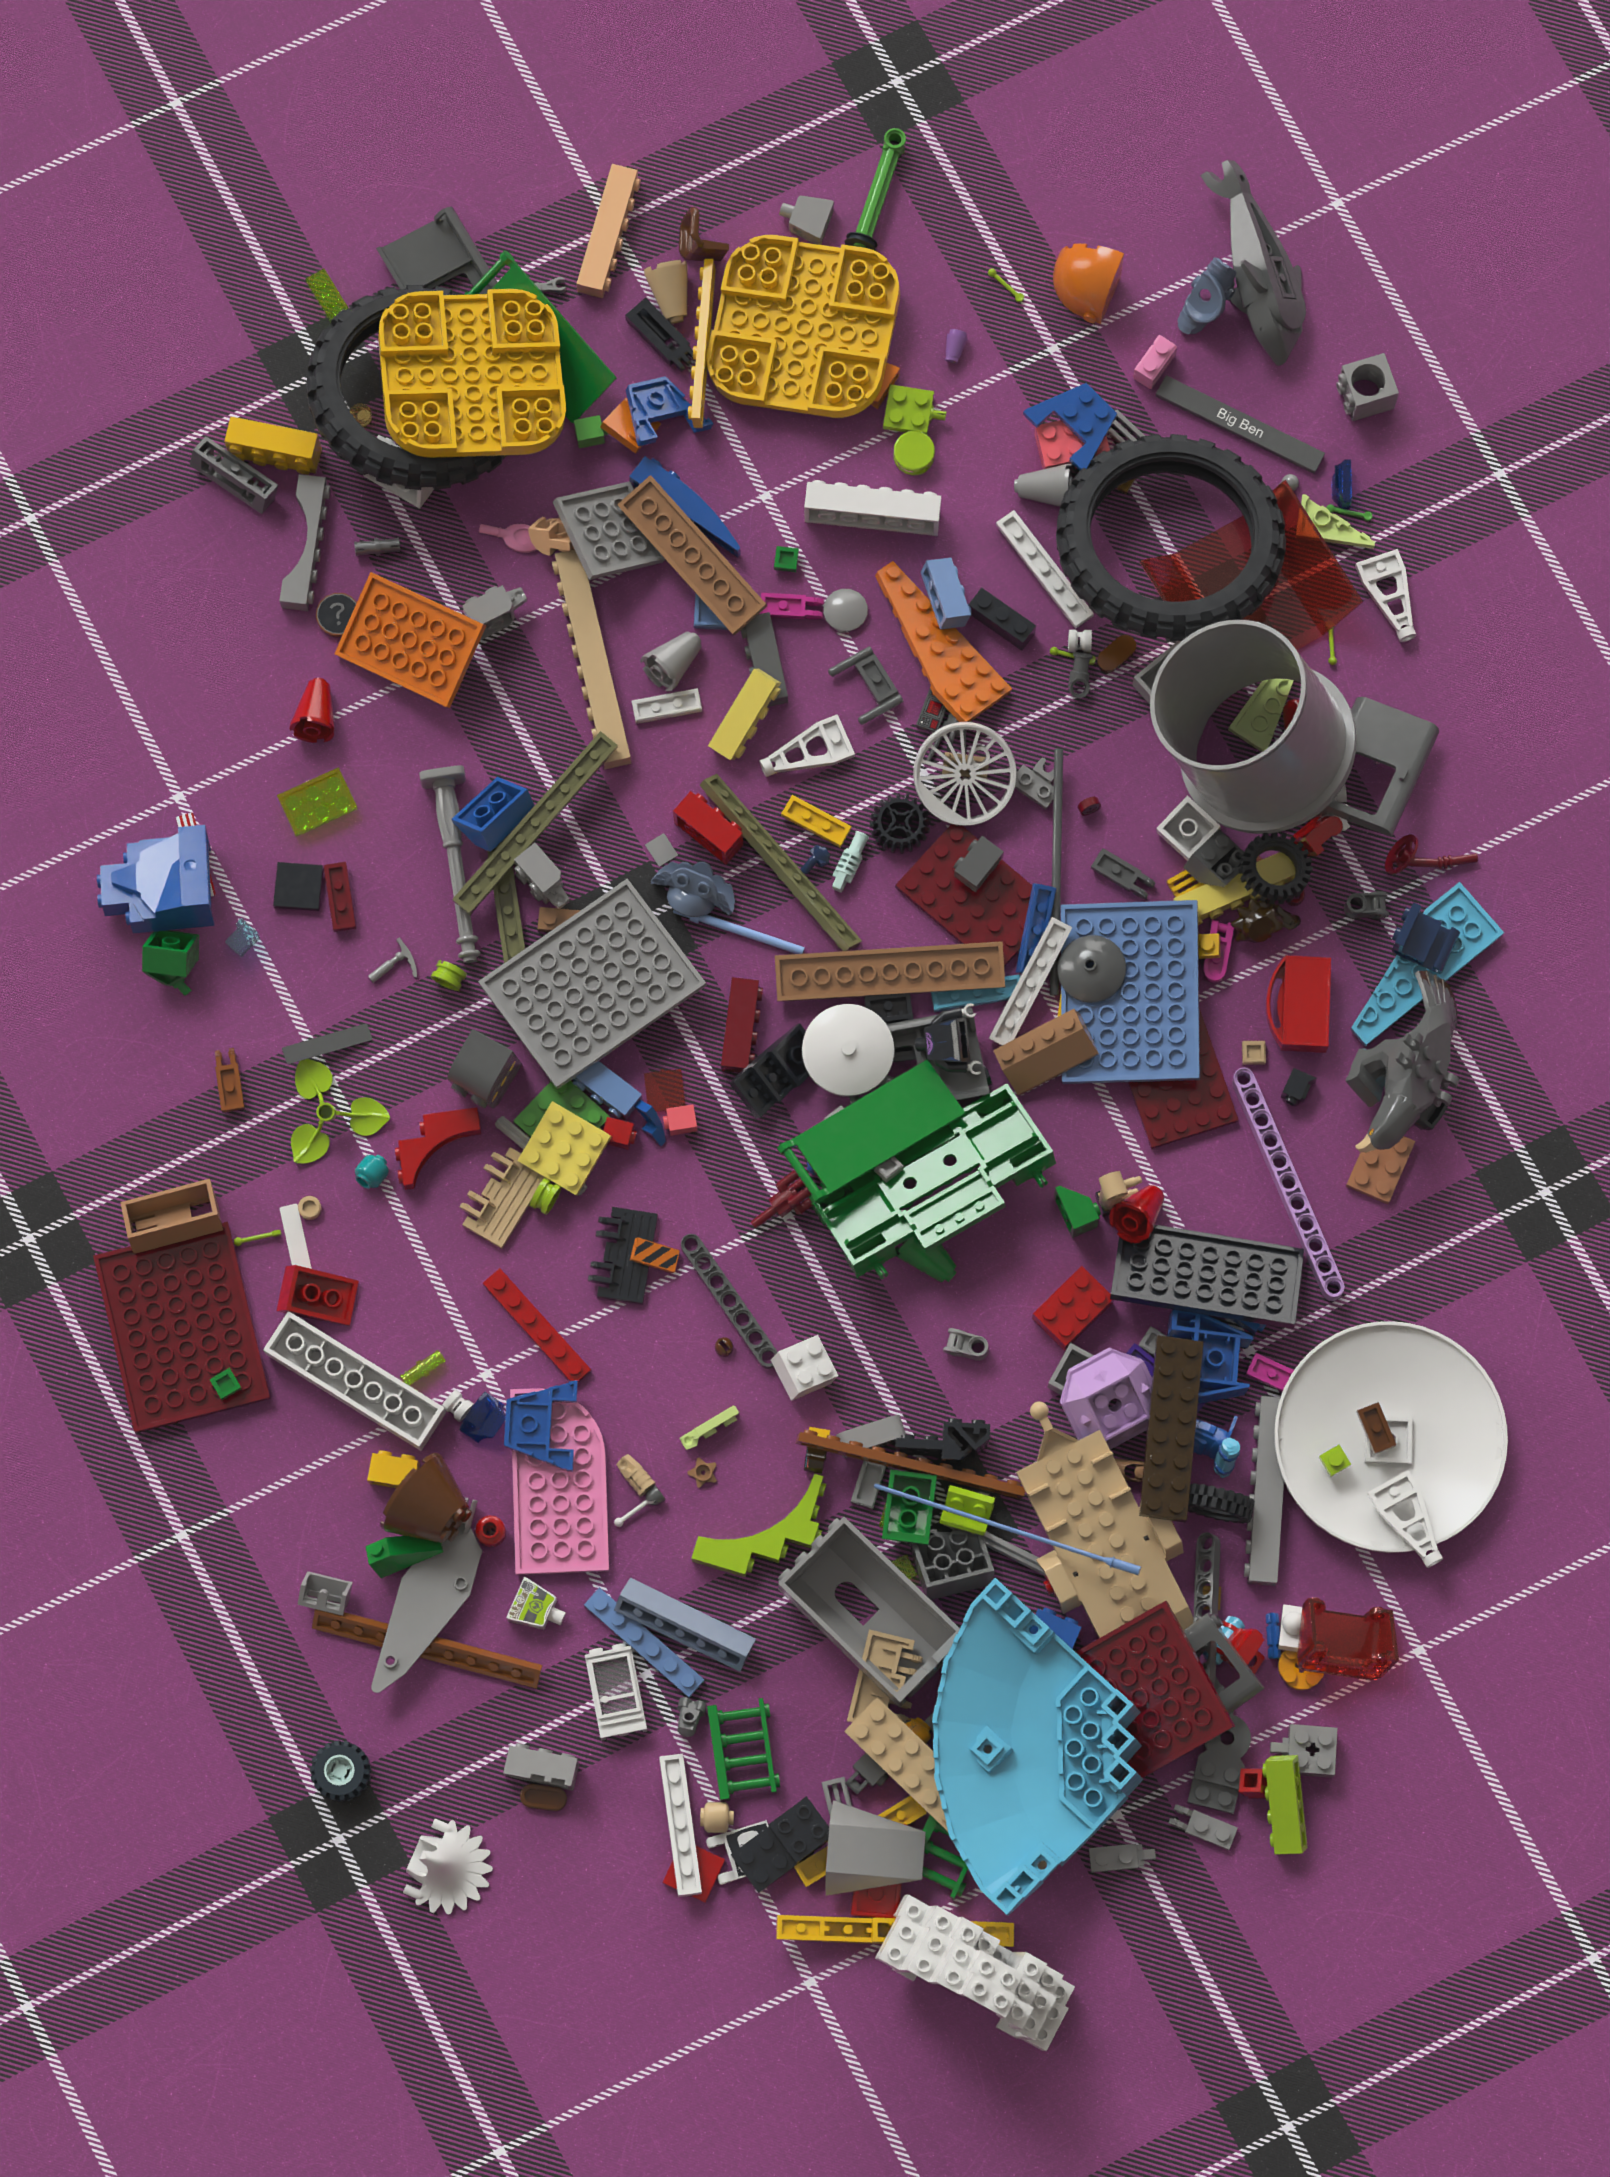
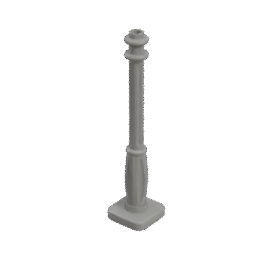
(443, 783)

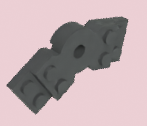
(1219, 1768)

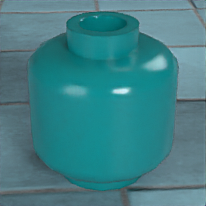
(371, 1171)

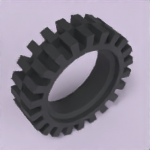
(1262, 887)
(1220, 1504)

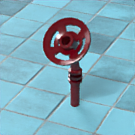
(1406, 857)

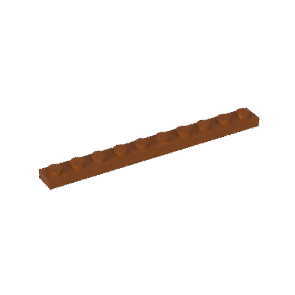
(902, 1462)
(439, 1650)

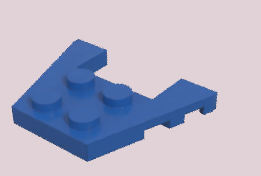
(657, 401)
(1083, 414)
(530, 1424)

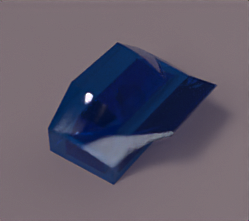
(1342, 484)
(483, 1418)

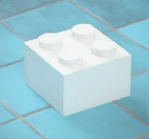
(1187, 828)
(804, 1367)

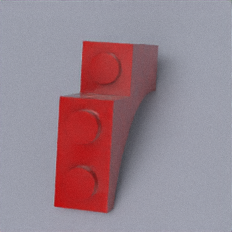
(438, 1130)

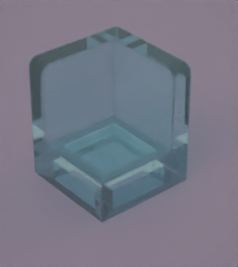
(242, 938)

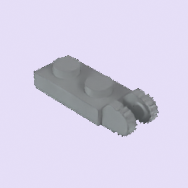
(1205, 1827)

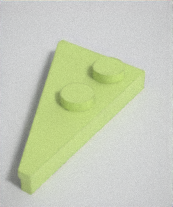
(1333, 527)

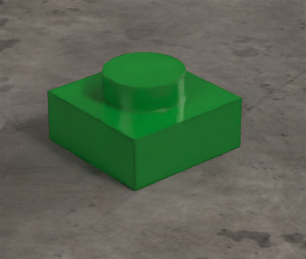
(786, 559)
(225, 1384)

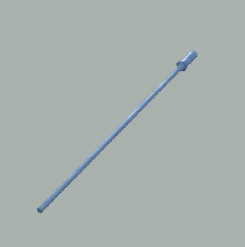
(1112, 1562)

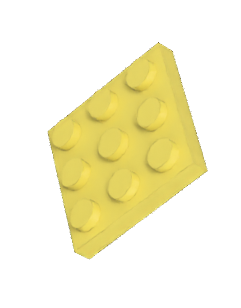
(564, 1148)

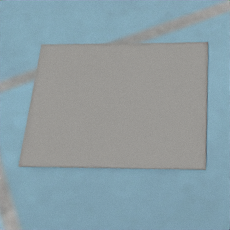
(661, 849)

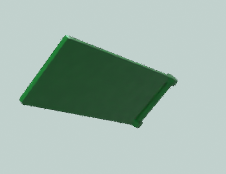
(582, 371)
(873, 1130)

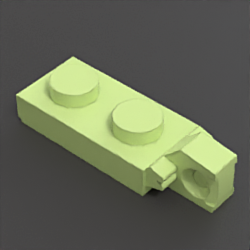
(709, 1427)

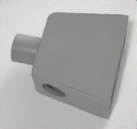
(809, 217)

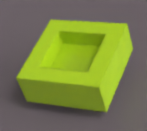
(1334, 1460)

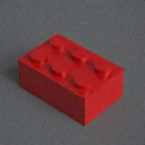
(708, 827)
(1073, 1308)

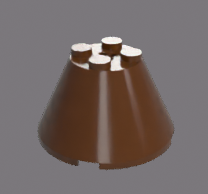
(427, 1503)

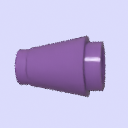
(955, 345)

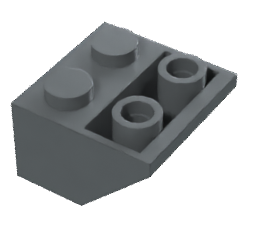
(1215, 861)

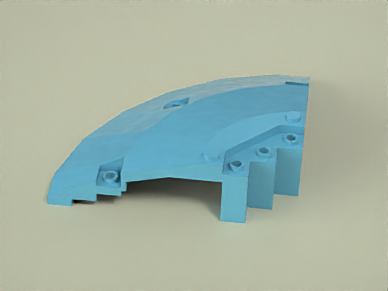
(1052, 1742)

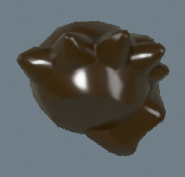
(1262, 920)

